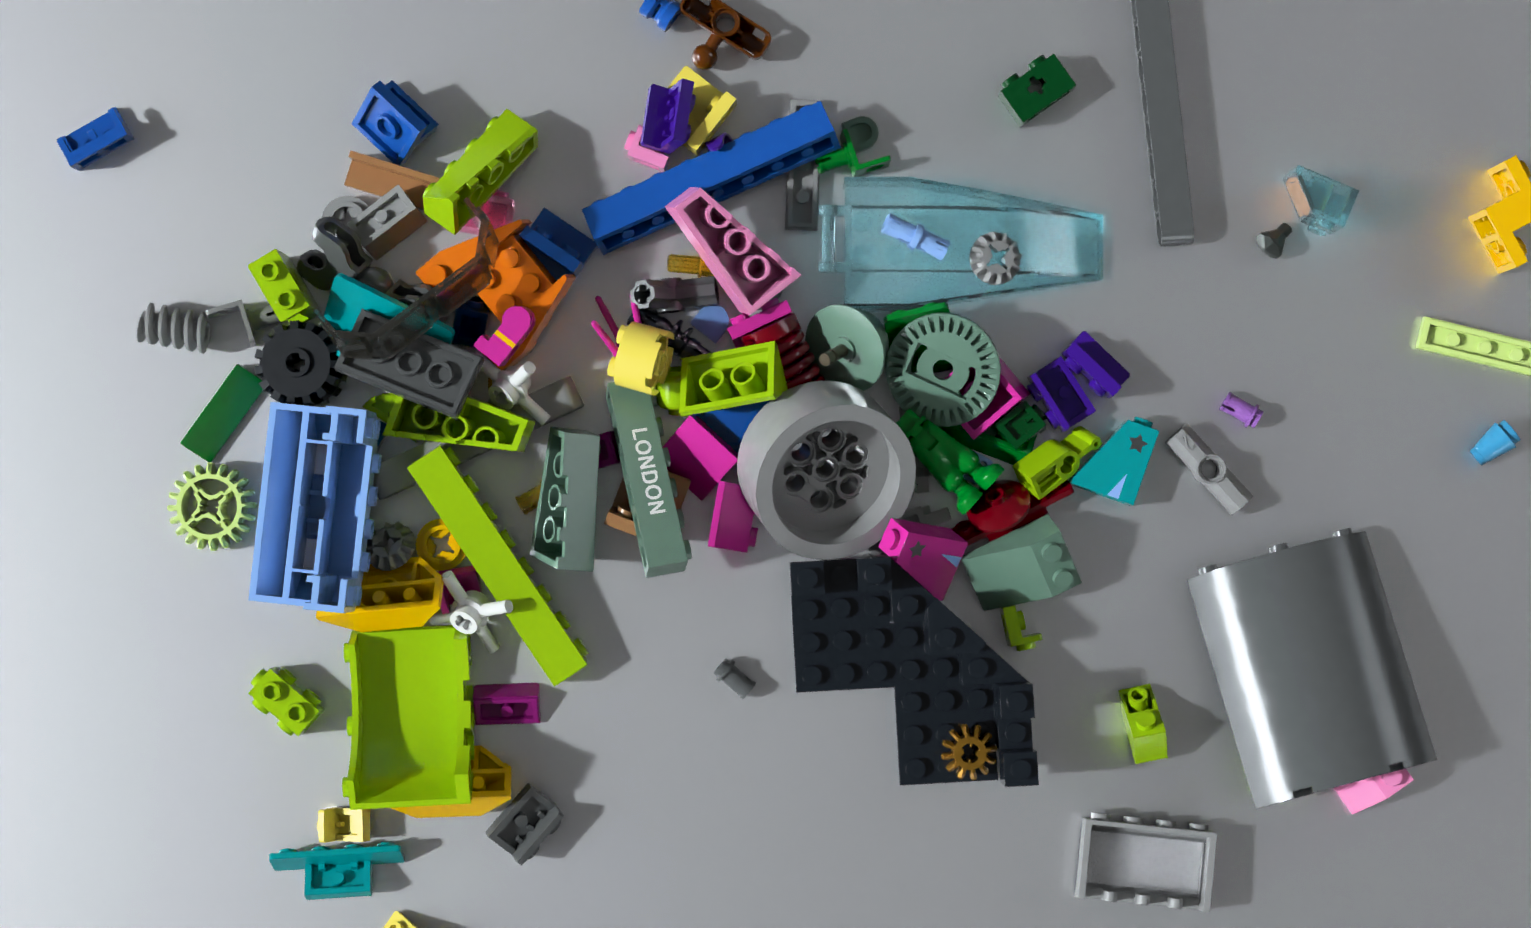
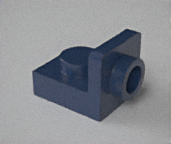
(471, 322)

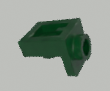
(1022, 424)

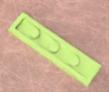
(1474, 345)

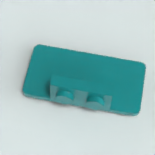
(351, 296)

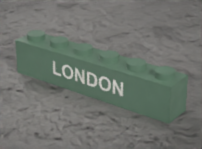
(647, 481)

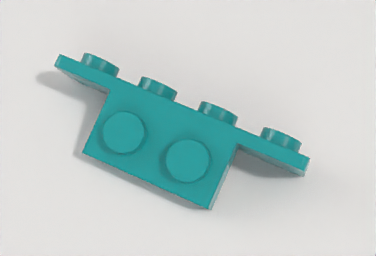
(337, 871)

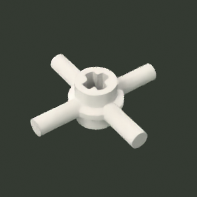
(511, 388)
(471, 612)

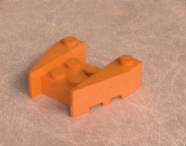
(516, 280)

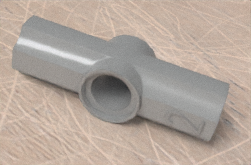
(1224, 484)

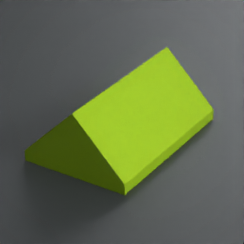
(731, 378)

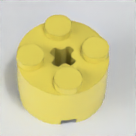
(641, 357)

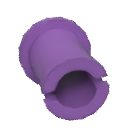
(1241, 410)

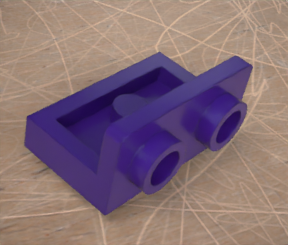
(667, 116)
(1096, 365)
(1060, 394)

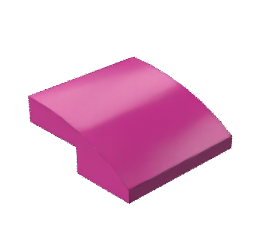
(699, 456)

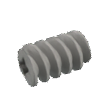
(174, 329)

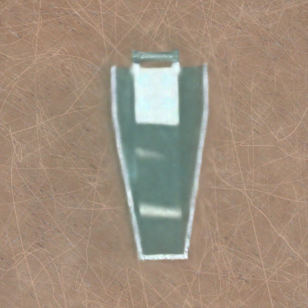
(883, 275)

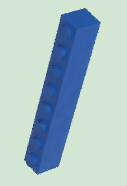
(720, 173)

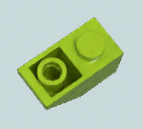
(1143, 724)

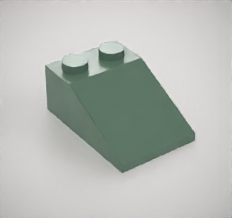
(1022, 566)

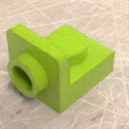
(1013, 623)

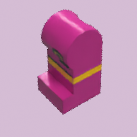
(515, 328)

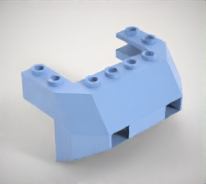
(315, 506)

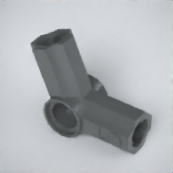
(675, 294)

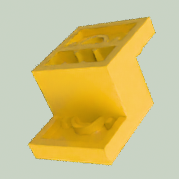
(1499, 220)

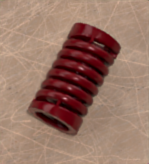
(793, 352)

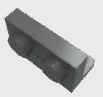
(525, 824)

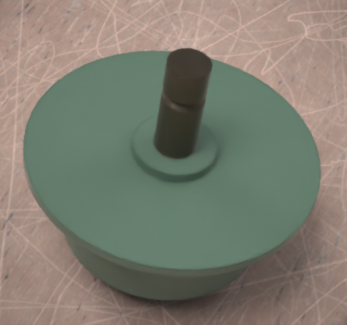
(848, 345)

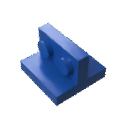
(393, 121)
(558, 244)

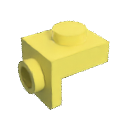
(343, 825)

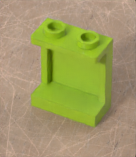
(284, 287)

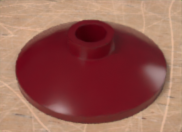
(1000, 506)

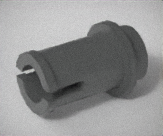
(734, 678)

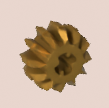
(980, 752)

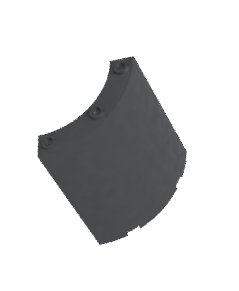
(1310, 668)

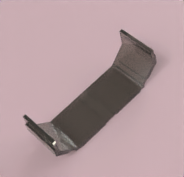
(430, 307)

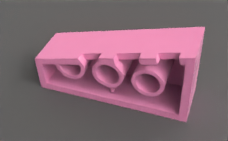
(733, 253)

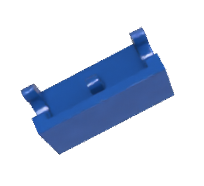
(95, 139)

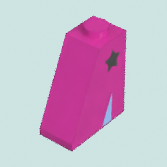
(924, 552)

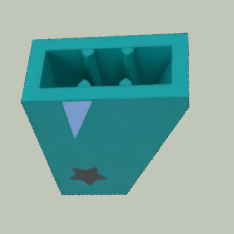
(1119, 463)

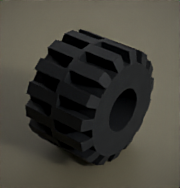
(316, 378)

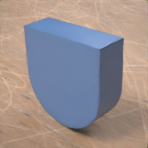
(711, 322)

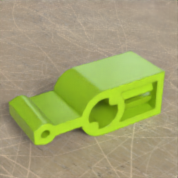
(1055, 461)

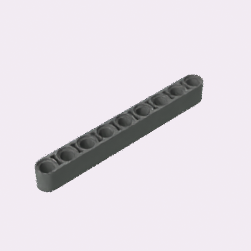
(1163, 122)

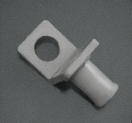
(252, 319)

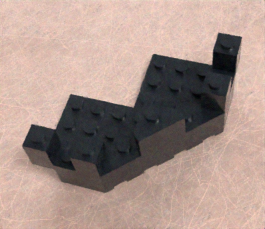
(879, 628)

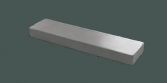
(802, 188)

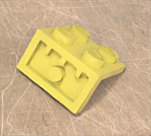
(709, 110)

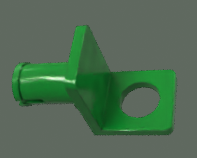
(847, 156)

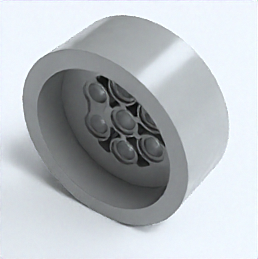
(844, 515)

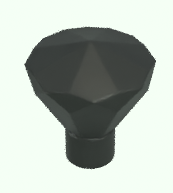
(1273, 241)

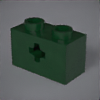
(1025, 105)

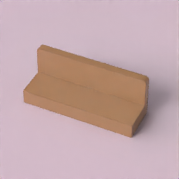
(380, 176)

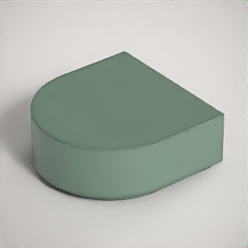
(862, 132)

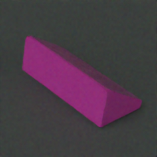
(506, 703)

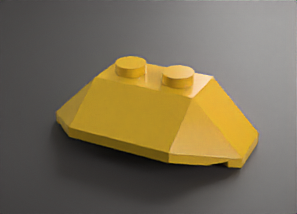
(393, 599)
(490, 789)

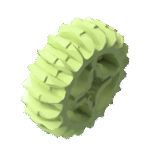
(203, 496)

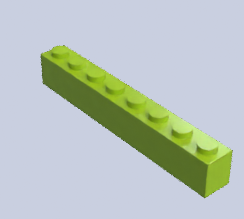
(498, 564)

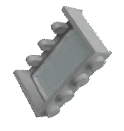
(1146, 862)

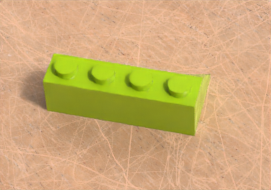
(480, 170)

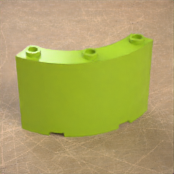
(410, 718)

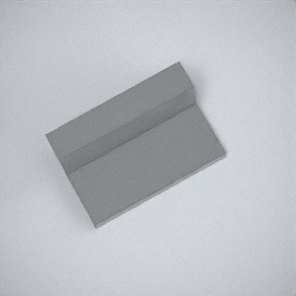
(387, 222)

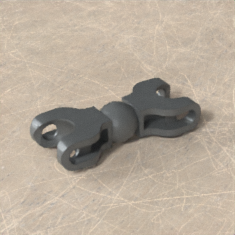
(345, 255)

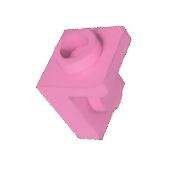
(645, 156)

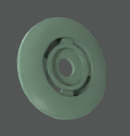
(948, 339)

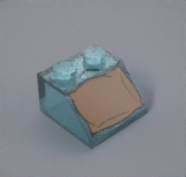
(1319, 200)

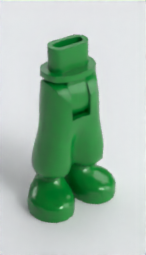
(948, 460)

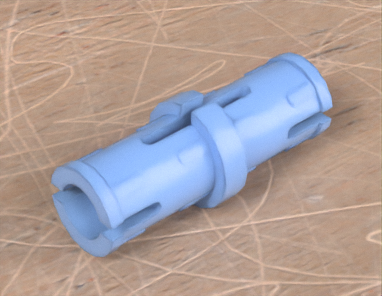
(915, 236)

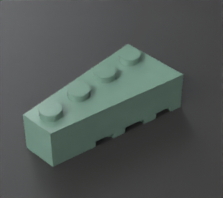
(568, 501)

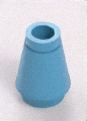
(1495, 442)

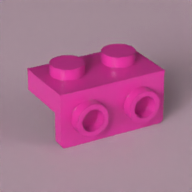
(744, 323)

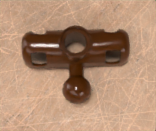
(739, 37)

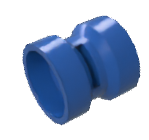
(662, 11)

